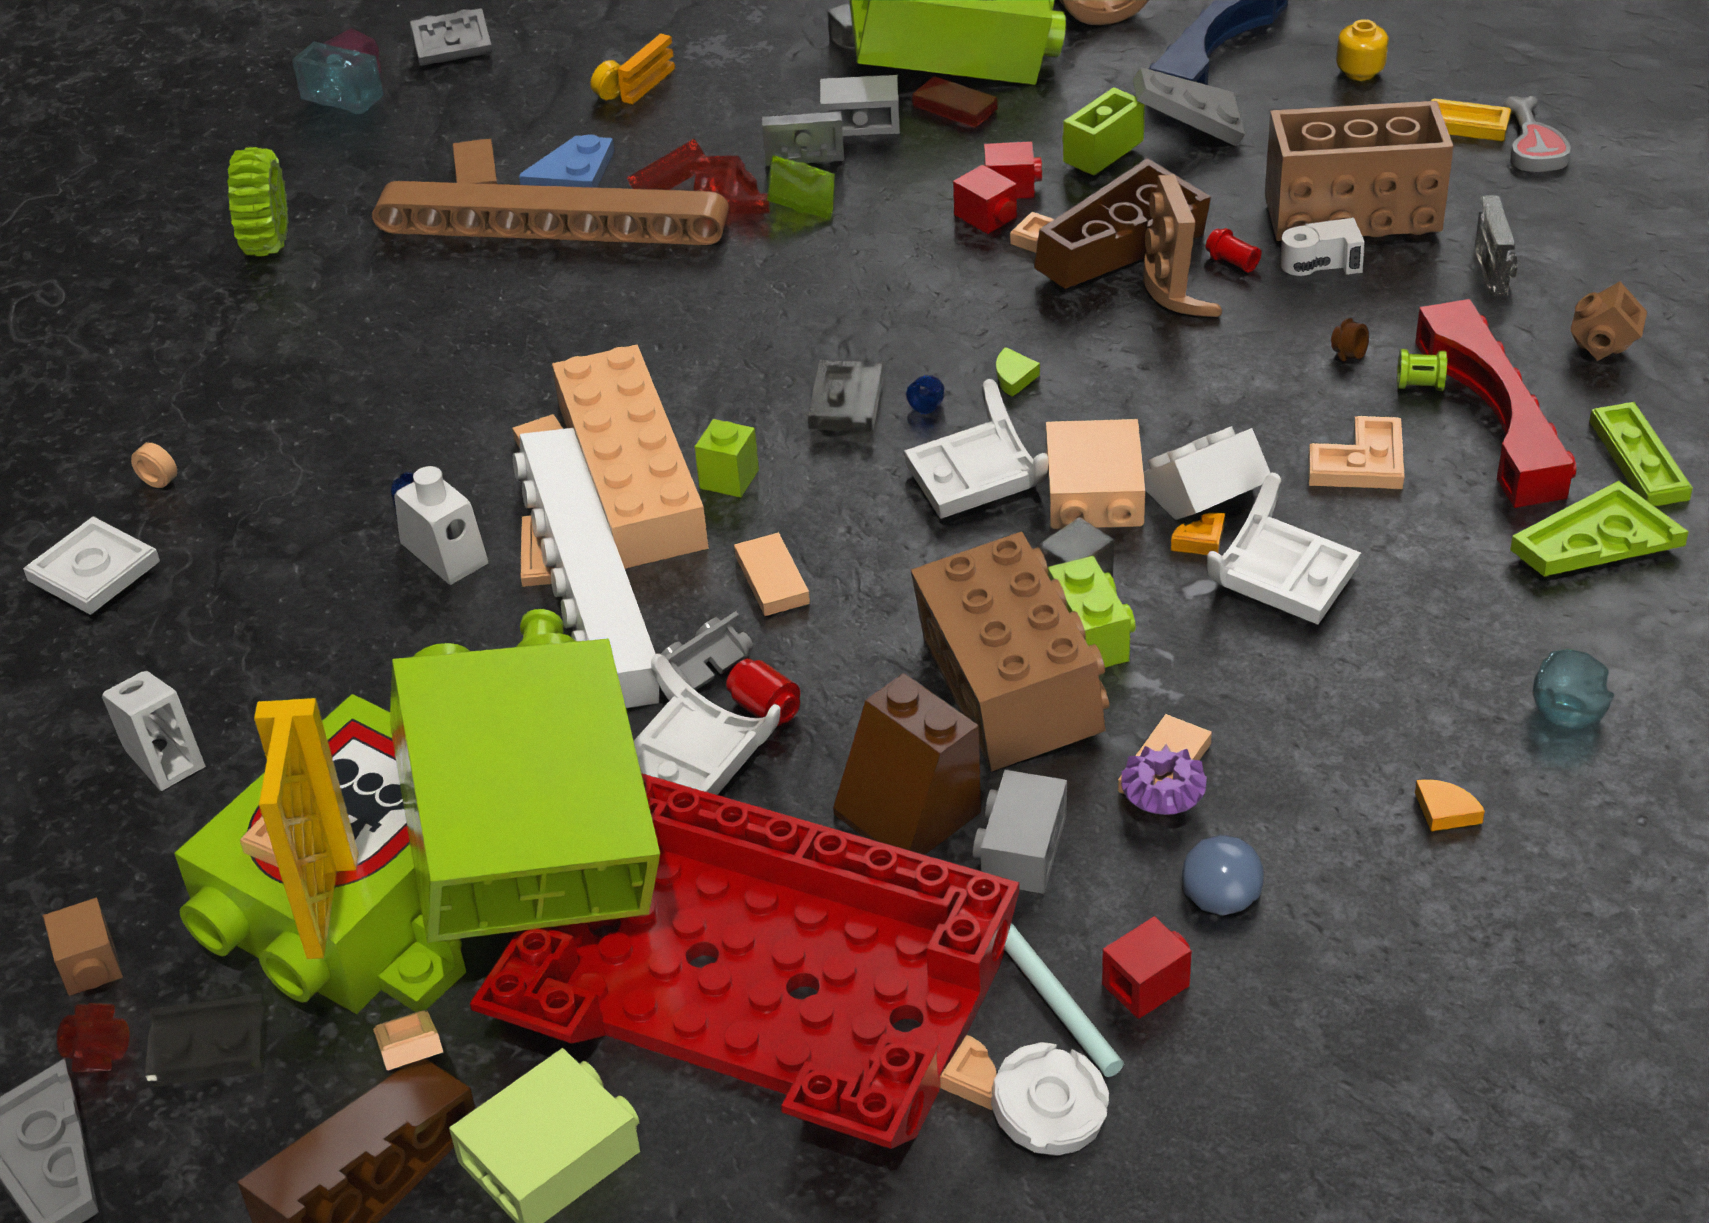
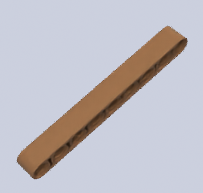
(551, 212)

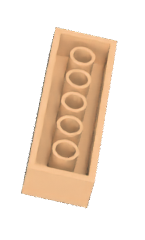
(631, 455)

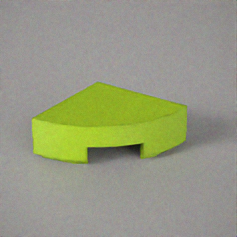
(1015, 371)

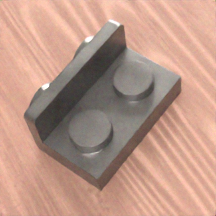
(450, 36)
(804, 137)

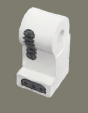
(1323, 247)

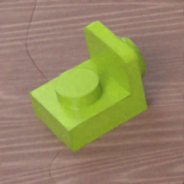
(423, 970)

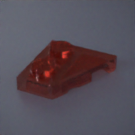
(732, 181)

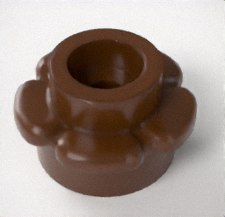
(1350, 339)

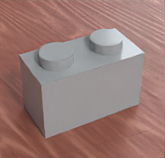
(865, 103)
(1022, 829)

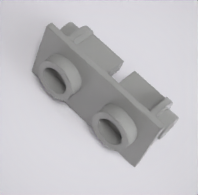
(714, 643)

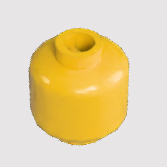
(1362, 50)

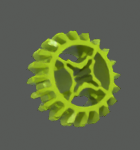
(257, 201)

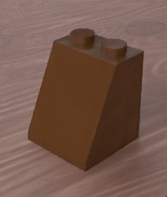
(910, 769)

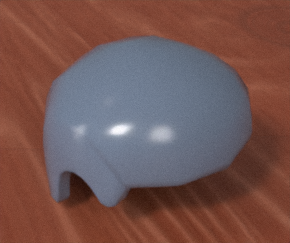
(1222, 875)

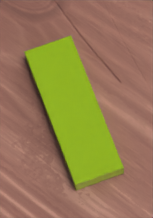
(1640, 454)

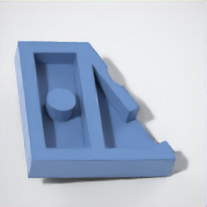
(573, 164)

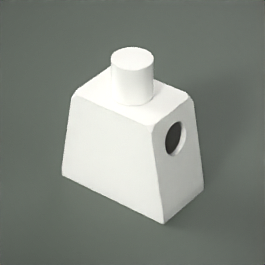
(439, 526)
(147, 711)

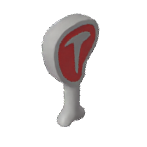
(1539, 145)

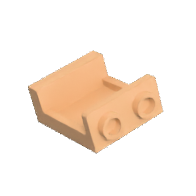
(1095, 473)

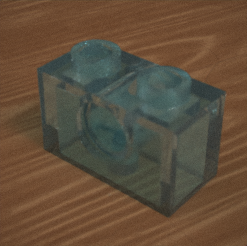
(338, 77)

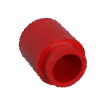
(759, 686)

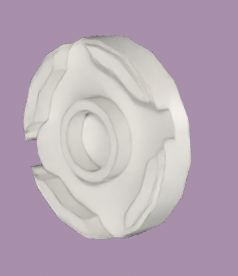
(1049, 1099)

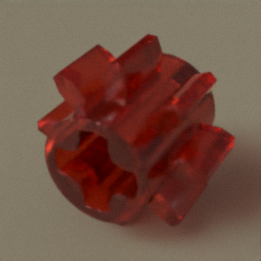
(93, 1037)

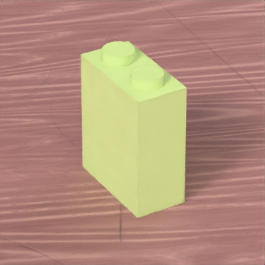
(546, 1138)

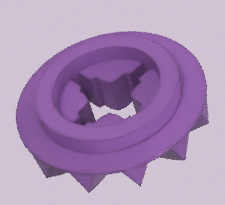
(1170, 794)

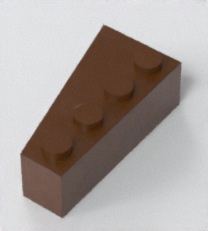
(1109, 227)
(363, 1155)

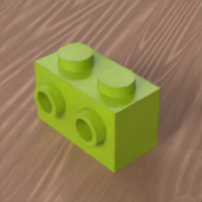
(1103, 131)
(1096, 601)

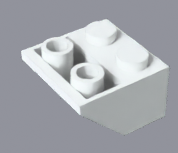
(1206, 472)

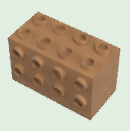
(1360, 163)
(1011, 649)

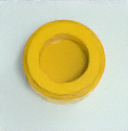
(606, 81)

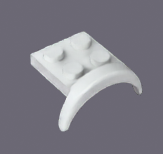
(976, 462)
(1283, 562)
(694, 738)

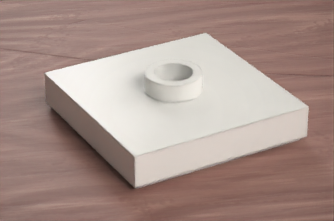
(91, 565)

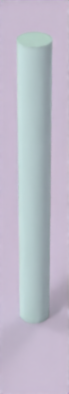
(1062, 1004)

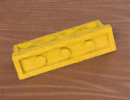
(304, 814)

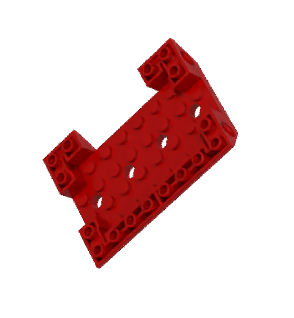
(780, 912)

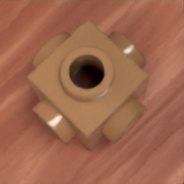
(1608, 321)

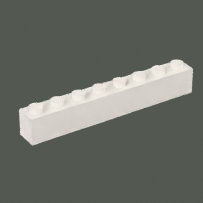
(584, 557)

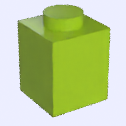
(726, 458)

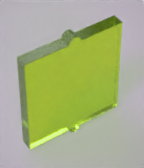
(801, 187)

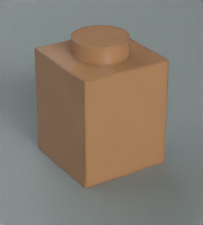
(82, 946)

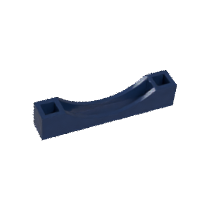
(1219, 22)

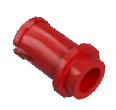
(1230, 248)

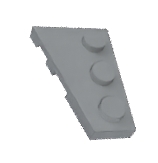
(1192, 103)
(45, 1150)

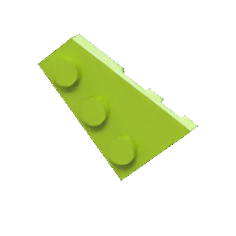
(1597, 531)

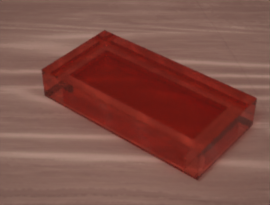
(955, 101)
(671, 168)

